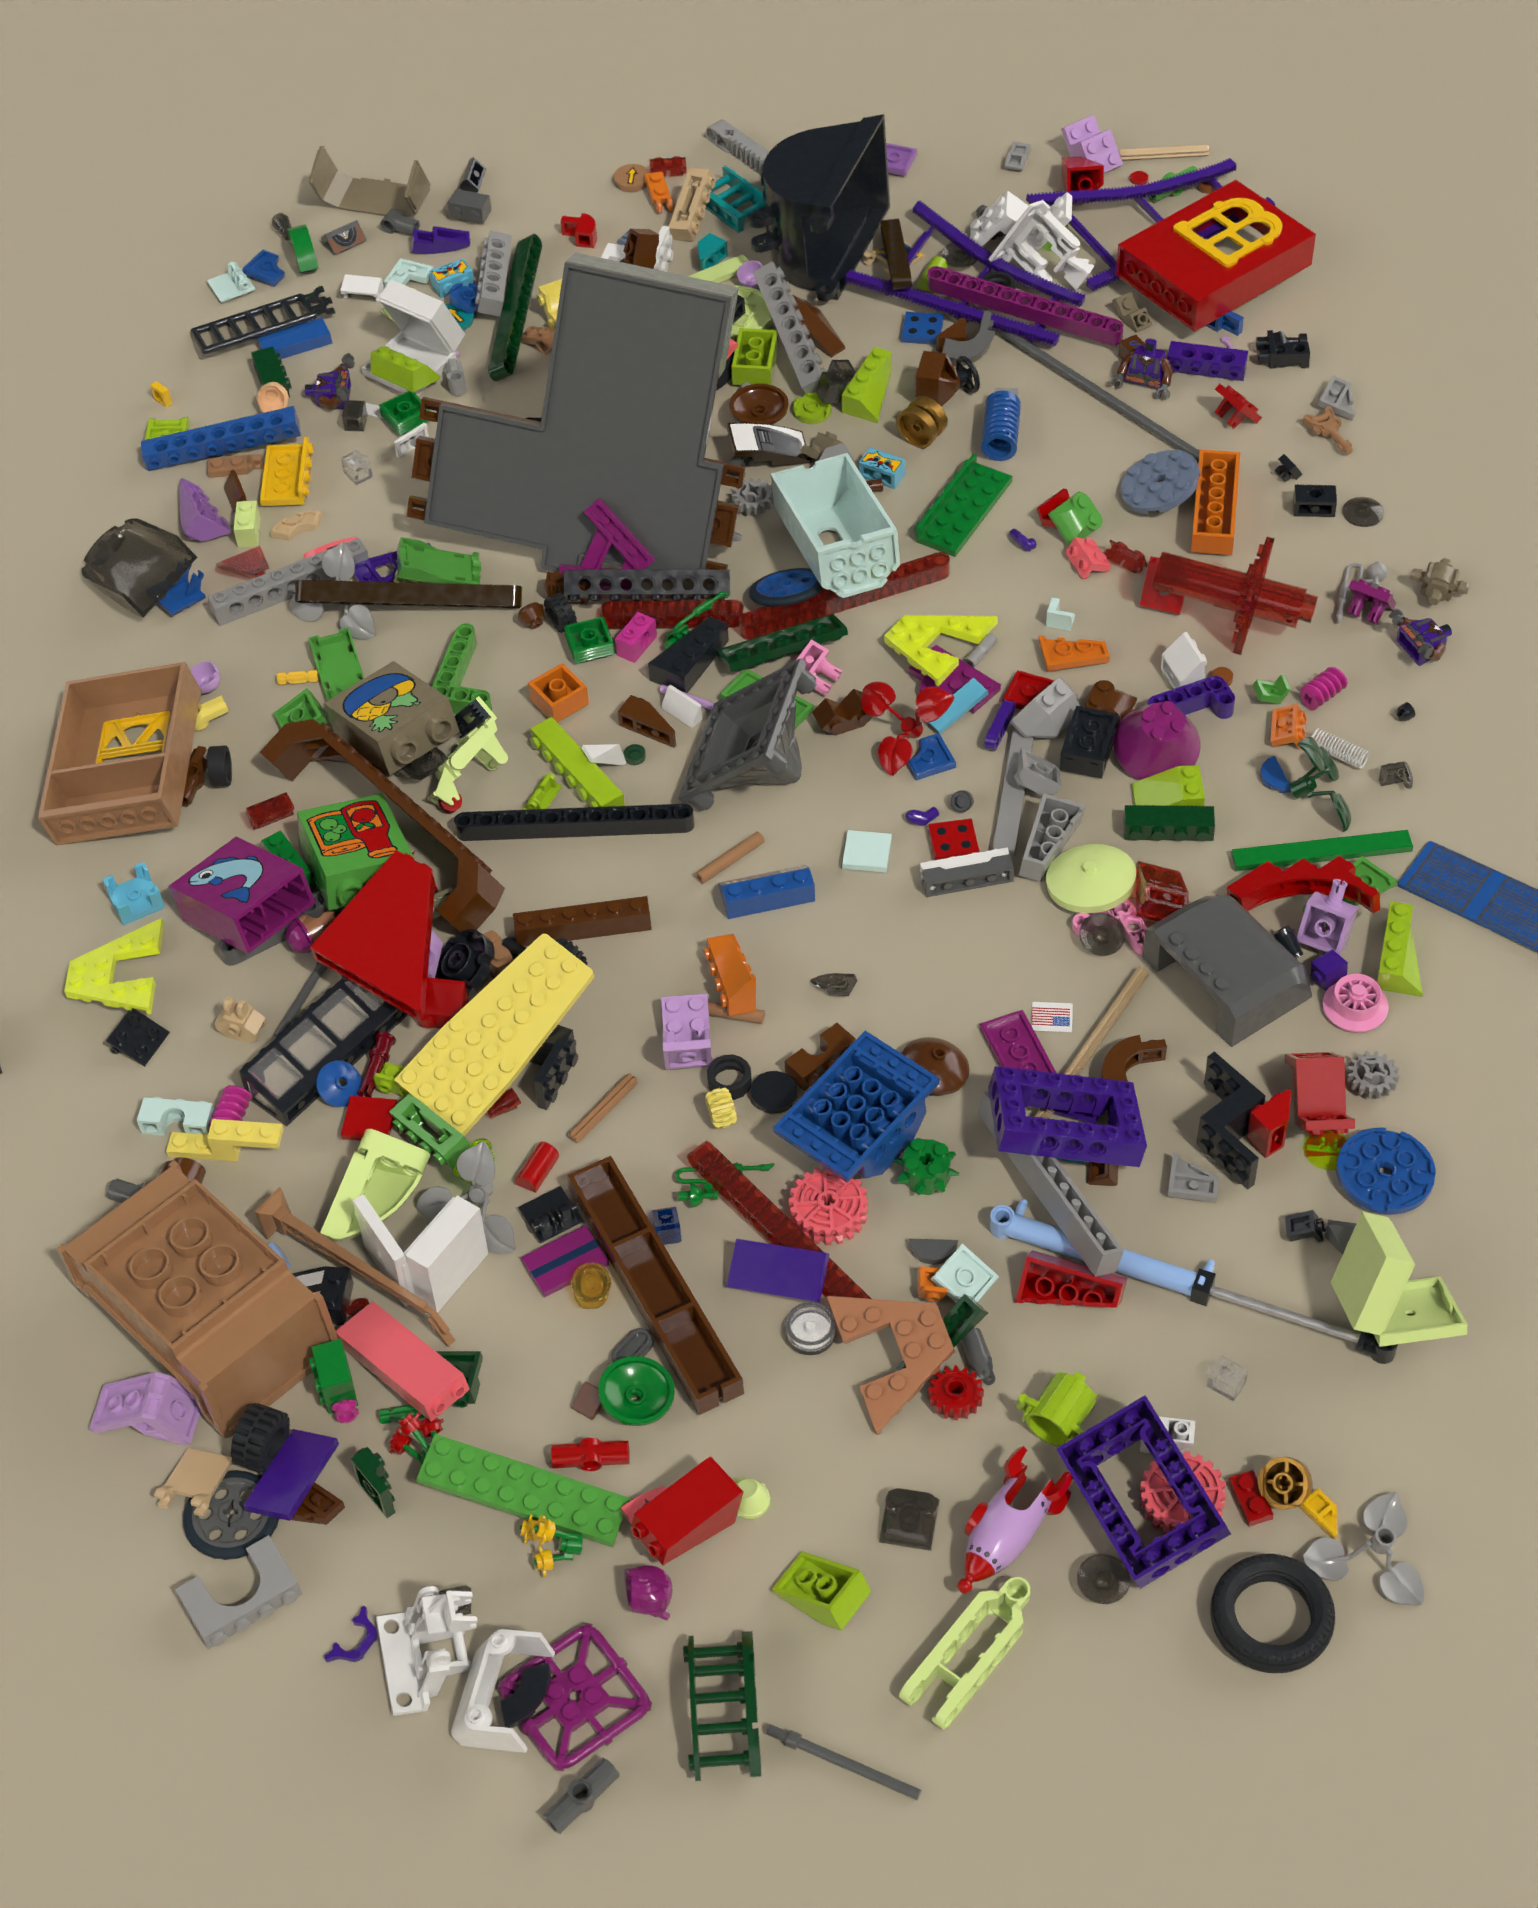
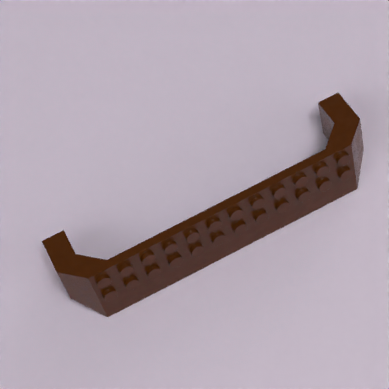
(476, 888)

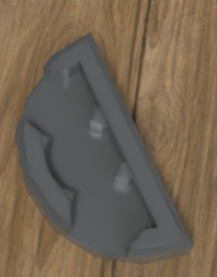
(933, 1250)

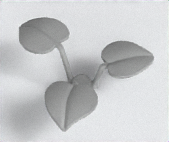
(340, 564)
(476, 1166)
(1388, 1521)

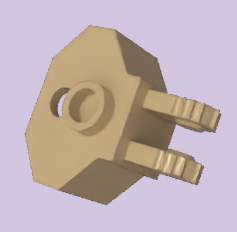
(240, 1021)

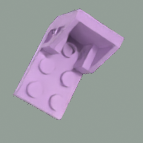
(686, 1031)
(149, 1403)

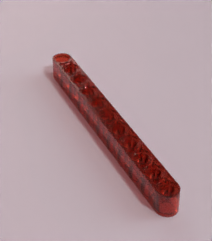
(905, 578)
(765, 1214)

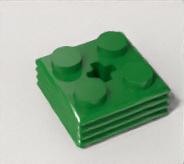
(402, 412)
(589, 640)

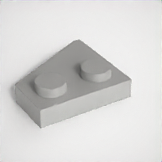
(1191, 1181)

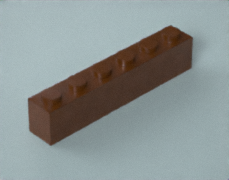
(584, 920)

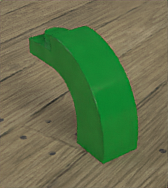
(303, 248)

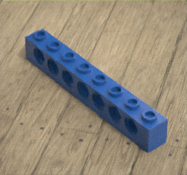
(220, 438)

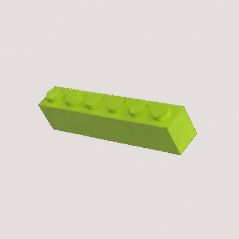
(574, 765)

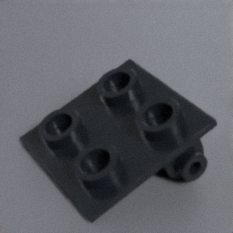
(137, 1037)
(550, 1214)

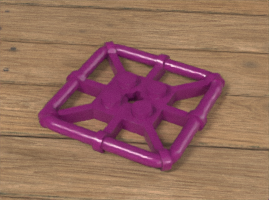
(592, 1701)

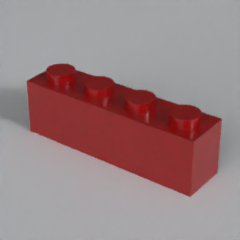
(1067, 1283)

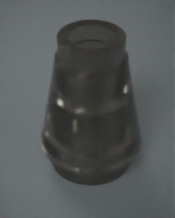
(281, 223)

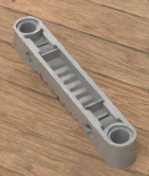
(735, 142)

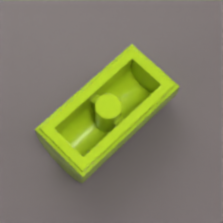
(923, 280)

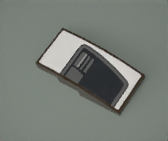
(767, 443)

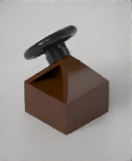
(940, 380)

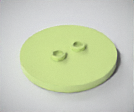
(756, 312)

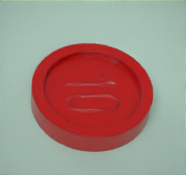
(1139, 177)

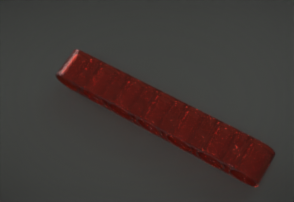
(669, 613)

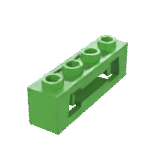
(407, 1118)

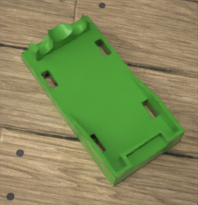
(428, 564)
(337, 664)

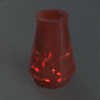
(506, 1103)

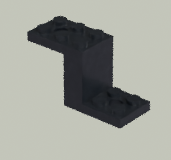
(556, 1059)
(1229, 1120)

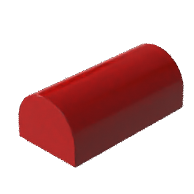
(537, 1166)

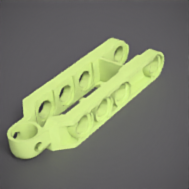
(1005, 1604)

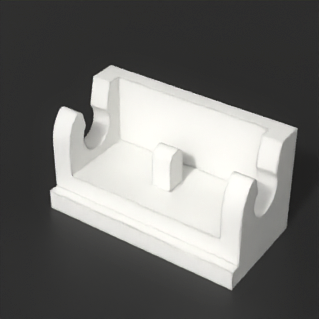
(362, 285)

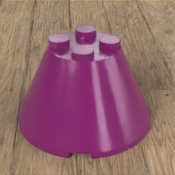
(1155, 740)

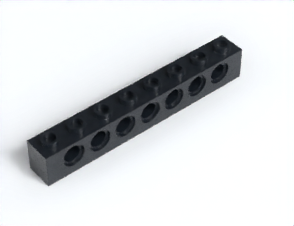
(718, 577)

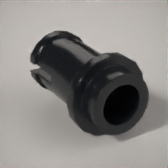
(513, 946)

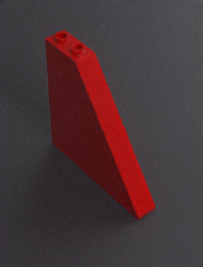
(386, 935)

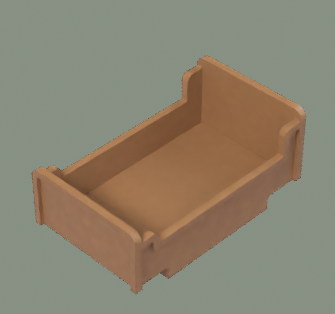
(201, 1296)

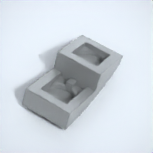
(1018, 156)

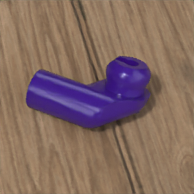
(1022, 540)
(921, 818)

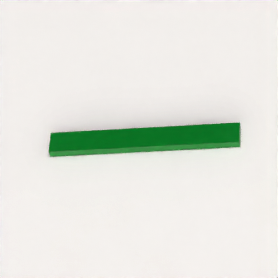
(1323, 849)

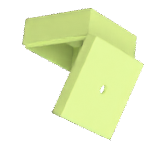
(1378, 1293)

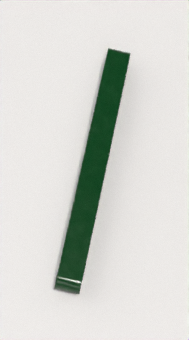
(515, 308)

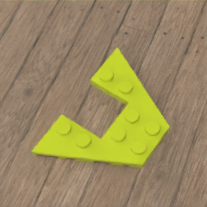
(916, 632)
(93, 973)

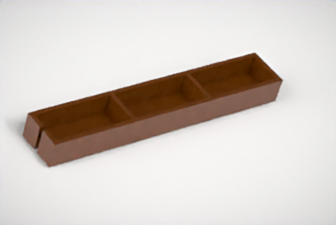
(656, 1285)

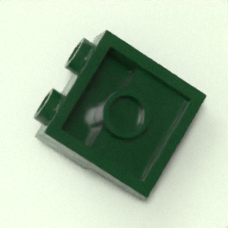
(469, 1364)
(373, 1479)

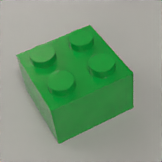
(332, 1374)

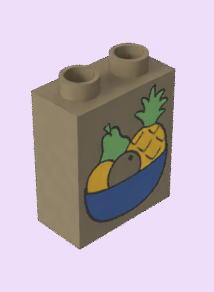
(392, 717)

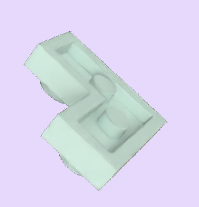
(409, 270)

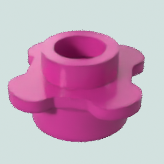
(345, 1411)

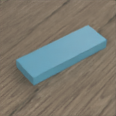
(964, 700)

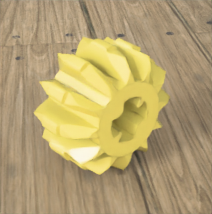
(721, 1108)

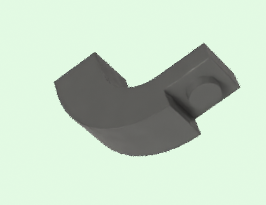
(973, 348)

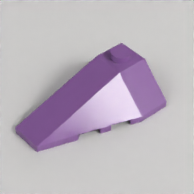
(198, 516)

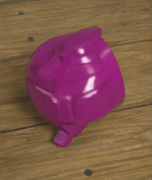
(648, 1590)

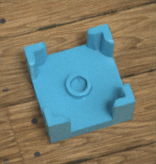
(134, 897)

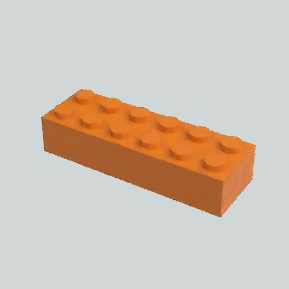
(1216, 502)

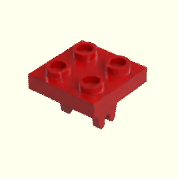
(1235, 399)

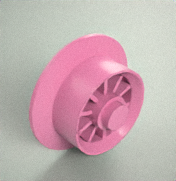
(1355, 1003)

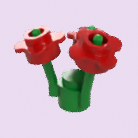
(411, 1424)

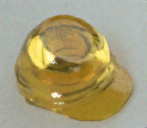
(591, 1285)

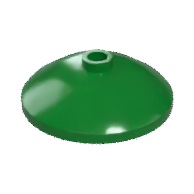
(640, 1379)

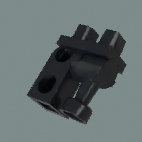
(1283, 350)

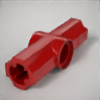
(590, 1454)

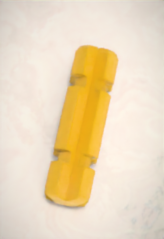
(297, 677)

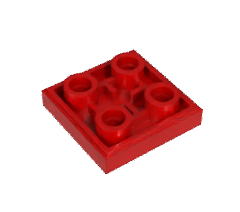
(367, 1114)

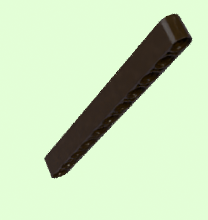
(408, 594)

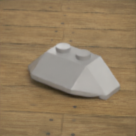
(1048, 712)

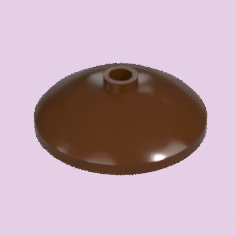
(759, 404)
(942, 1060)

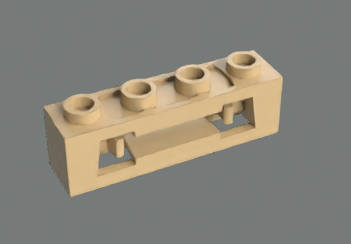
(691, 204)

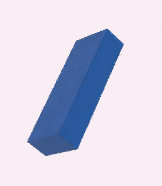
(298, 338)

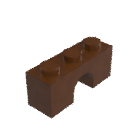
(808, 1068)

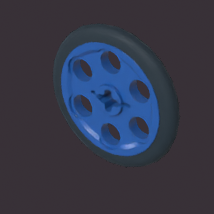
(785, 587)

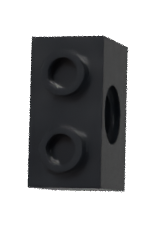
(1314, 500)

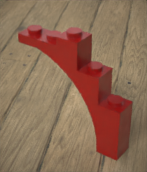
(1302, 878)

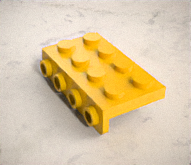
(286, 474)

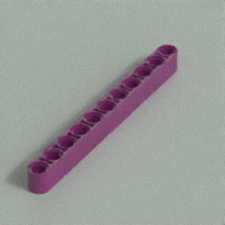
(1025, 305)

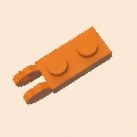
(658, 191)

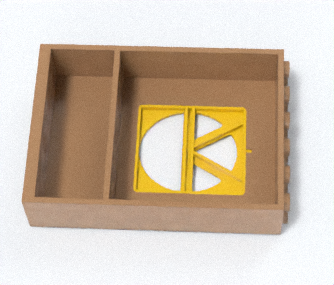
(124, 796)

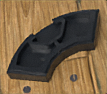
(528, 1696)

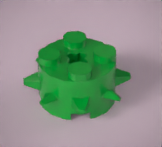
(926, 1166)

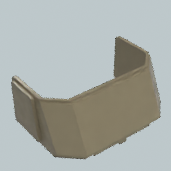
(367, 194)

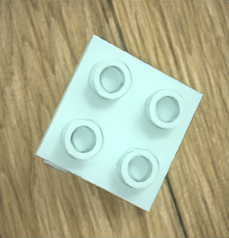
(231, 284)

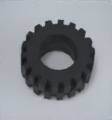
(259, 1437)

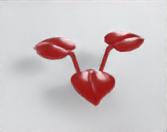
(897, 751)

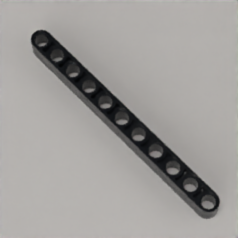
(574, 822)

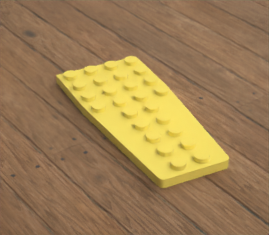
(496, 1034)

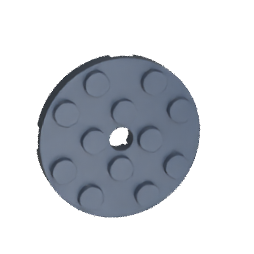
(1145, 494)

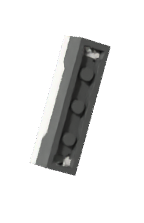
(966, 872)

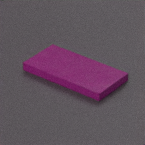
(1016, 1043)

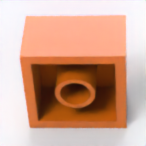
(558, 693)

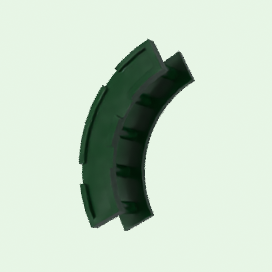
(746, 1695)

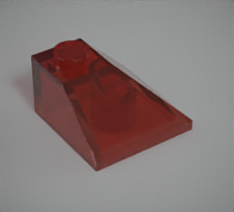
(246, 563)

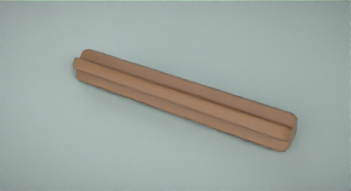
(603, 1108)

